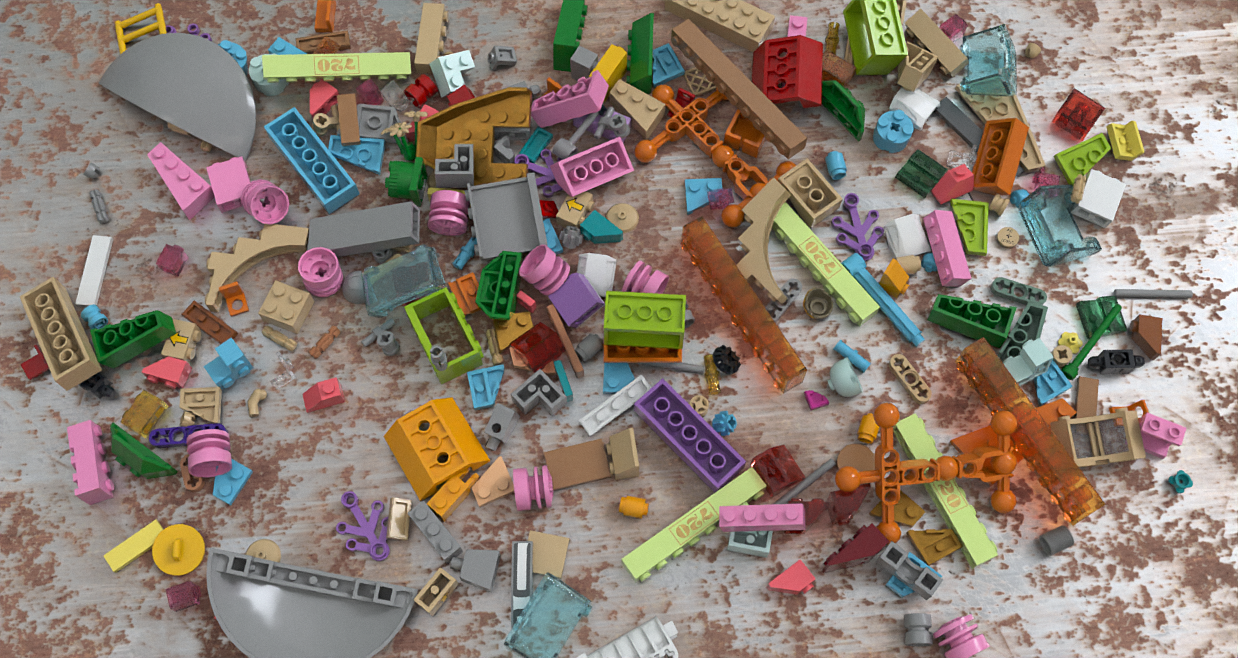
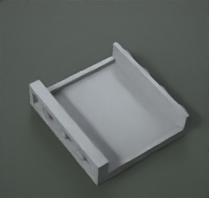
(506, 216)

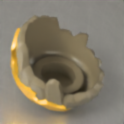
(818, 303)

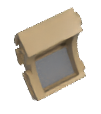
(1100, 437)

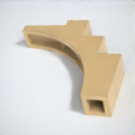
(761, 214)
(248, 252)

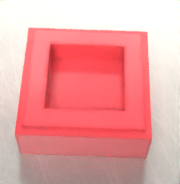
(526, 301)

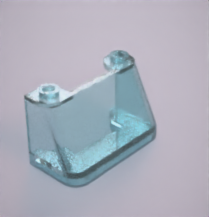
(991, 63)
(1053, 226)
(401, 281)
(547, 620)

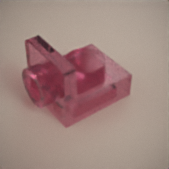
(1044, 179)

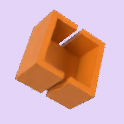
(744, 135)

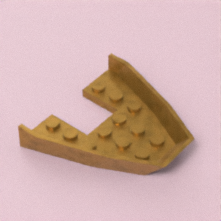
(475, 124)

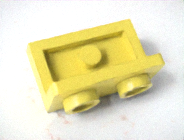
(1125, 140)

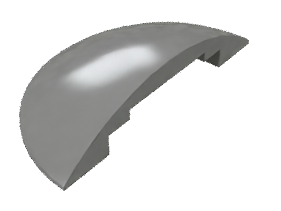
(189, 86)
(302, 611)

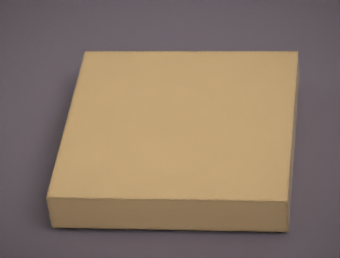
(548, 553)

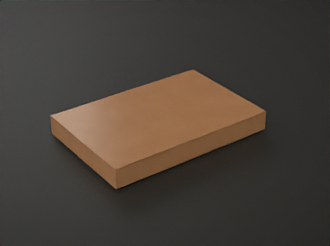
(577, 464)

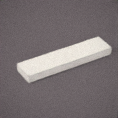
(94, 271)
(614, 405)

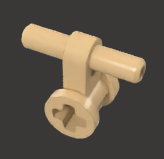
(325, 122)

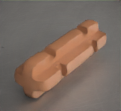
(324, 342)

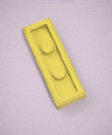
(133, 546)

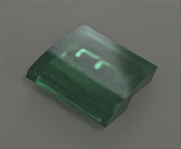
(921, 173)
(1095, 311)

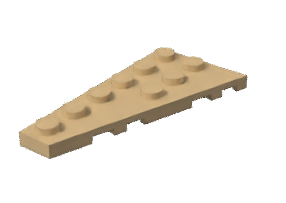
(1004, 107)

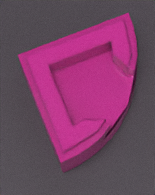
(815, 400)

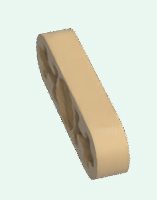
(923, 387)

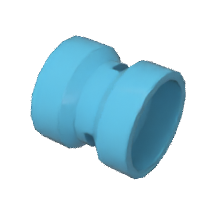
(93, 316)

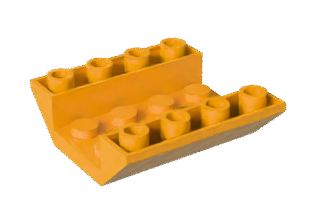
(419, 450)

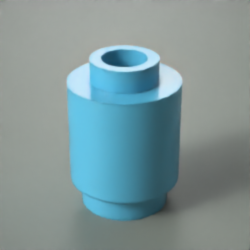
(836, 165)

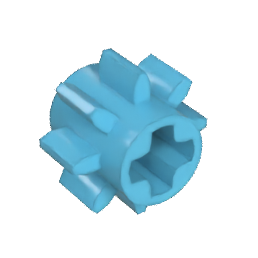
(724, 423)

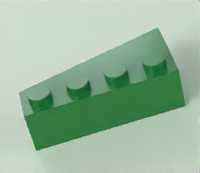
(568, 33)
(129, 338)

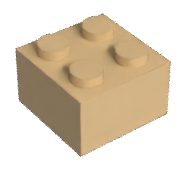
(286, 307)

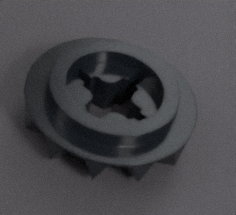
(721, 361)

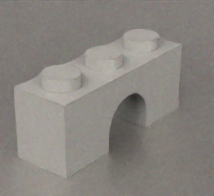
(435, 532)
(919, 579)

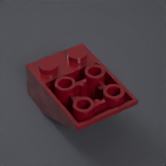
(865, 546)

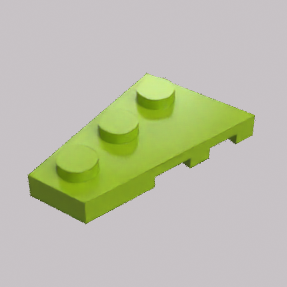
(1081, 157)
(972, 224)

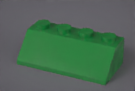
(641, 53)

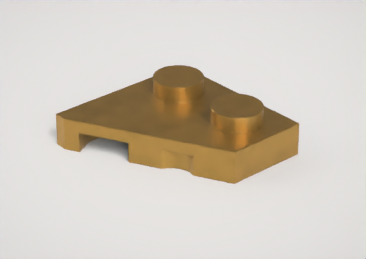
(509, 330)
(905, 511)
(934, 544)

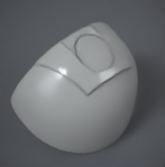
(353, 288)

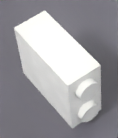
(1099, 199)

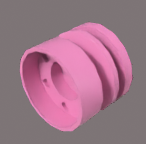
(272, 208)
(448, 213)
(319, 263)
(544, 269)
(640, 280)
(207, 451)
(532, 488)
(960, 638)

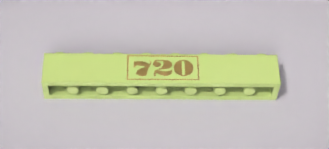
(336, 66)
(824, 266)
(946, 494)
(691, 526)

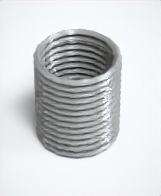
(1056, 540)

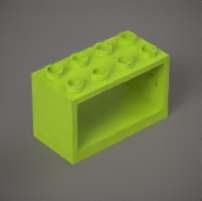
(875, 36)
(435, 303)
(644, 319)

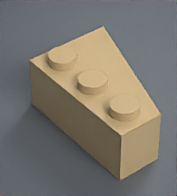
(915, 67)
(641, 107)

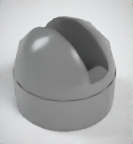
(92, 171)

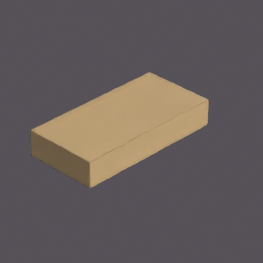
(398, 519)

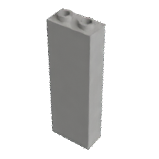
(366, 229)

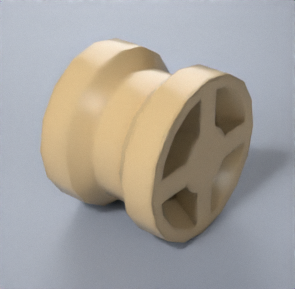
(998, 204)
(1063, 351)
(699, 402)

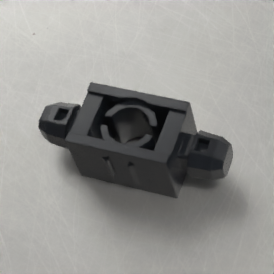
(1126, 356)
(101, 388)

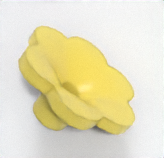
(1071, 340)

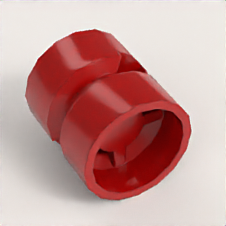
(423, 88)

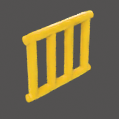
(120, 25)

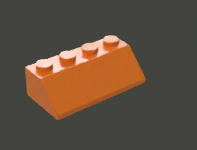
(999, 156)
(635, 354)

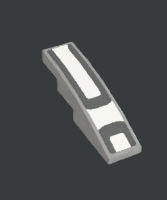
(521, 577)

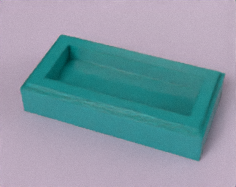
(536, 143)
(563, 380)

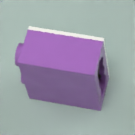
(576, 300)

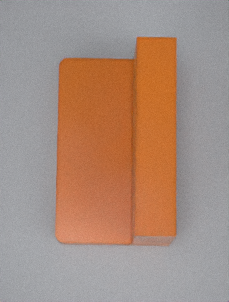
(325, 16)

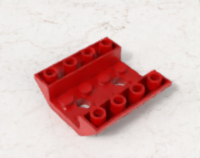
(798, 69)

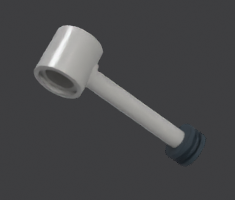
(566, 148)

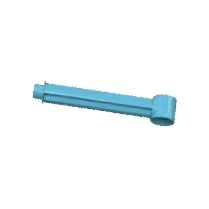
(856, 267)

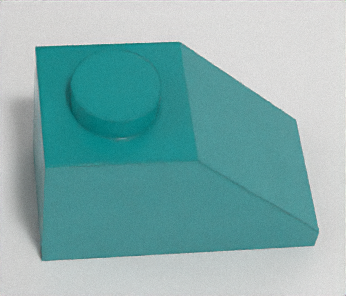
(600, 230)

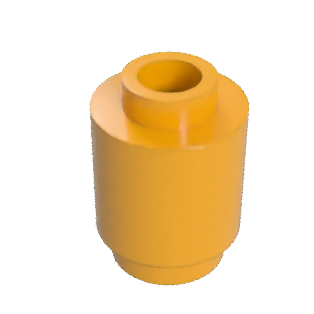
(867, 429)
(633, 506)

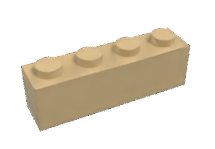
(430, 36)
(936, 42)

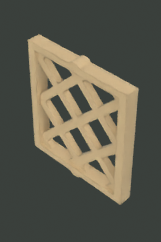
(689, 84)

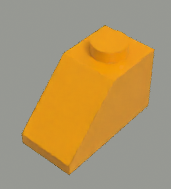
(894, 279)

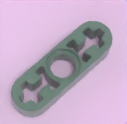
(1011, 296)

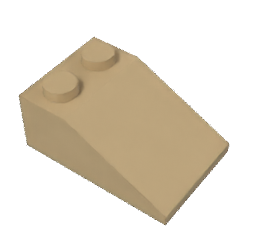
(810, 193)

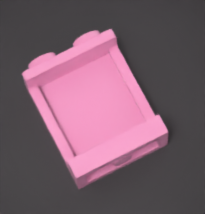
(228, 182)
(1160, 434)

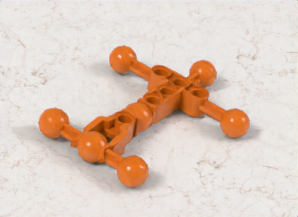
(720, 154)
(943, 468)

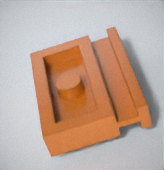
(465, 291)

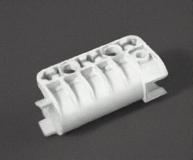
(644, 641)

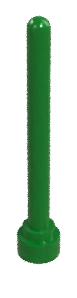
(1071, 369)

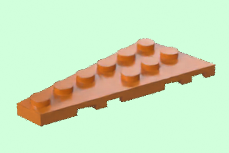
(987, 437)

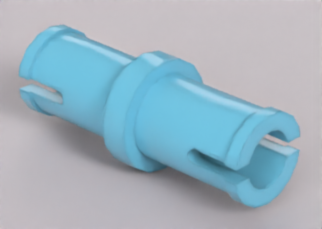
(466, 253)
(852, 355)

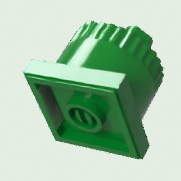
(407, 180)

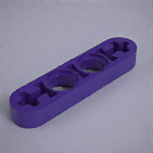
(164, 443)

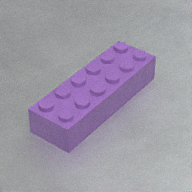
(689, 435)

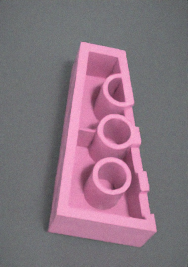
(570, 101)
(185, 184)
(89, 463)

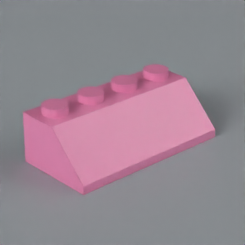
(592, 167)

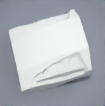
(915, 105)
(906, 236)
(598, 270)

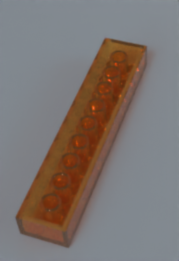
(743, 305)
(1032, 435)

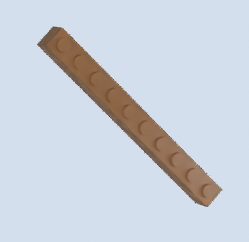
(738, 89)

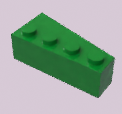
(973, 318)

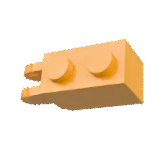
(451, 494)

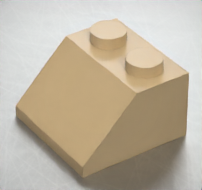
(624, 455)

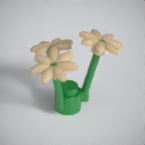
(397, 130)

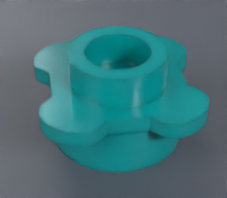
(1184, 477)

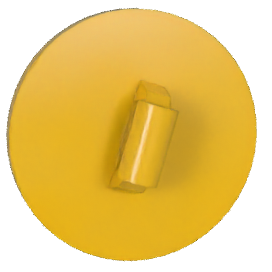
(178, 549)

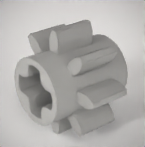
(571, 237)

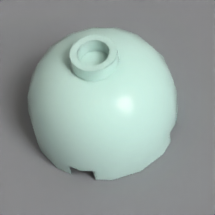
(844, 379)

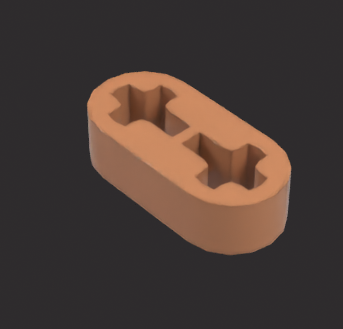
(187, 477)

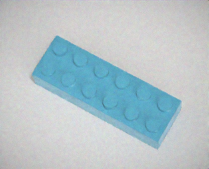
(312, 160)

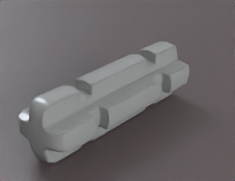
(98, 206)

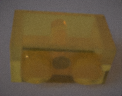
(144, 413)

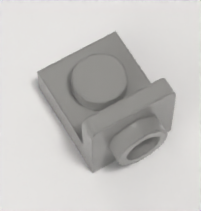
(502, 56)
(502, 151)

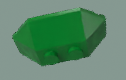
(844, 107)
(500, 286)
(137, 456)

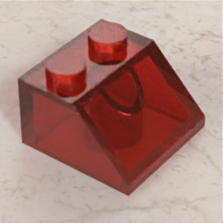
(1078, 114)
(538, 346)
(845, 504)

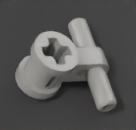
(616, 124)
(384, 338)

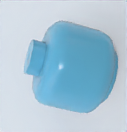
(1017, 196)
(928, 262)

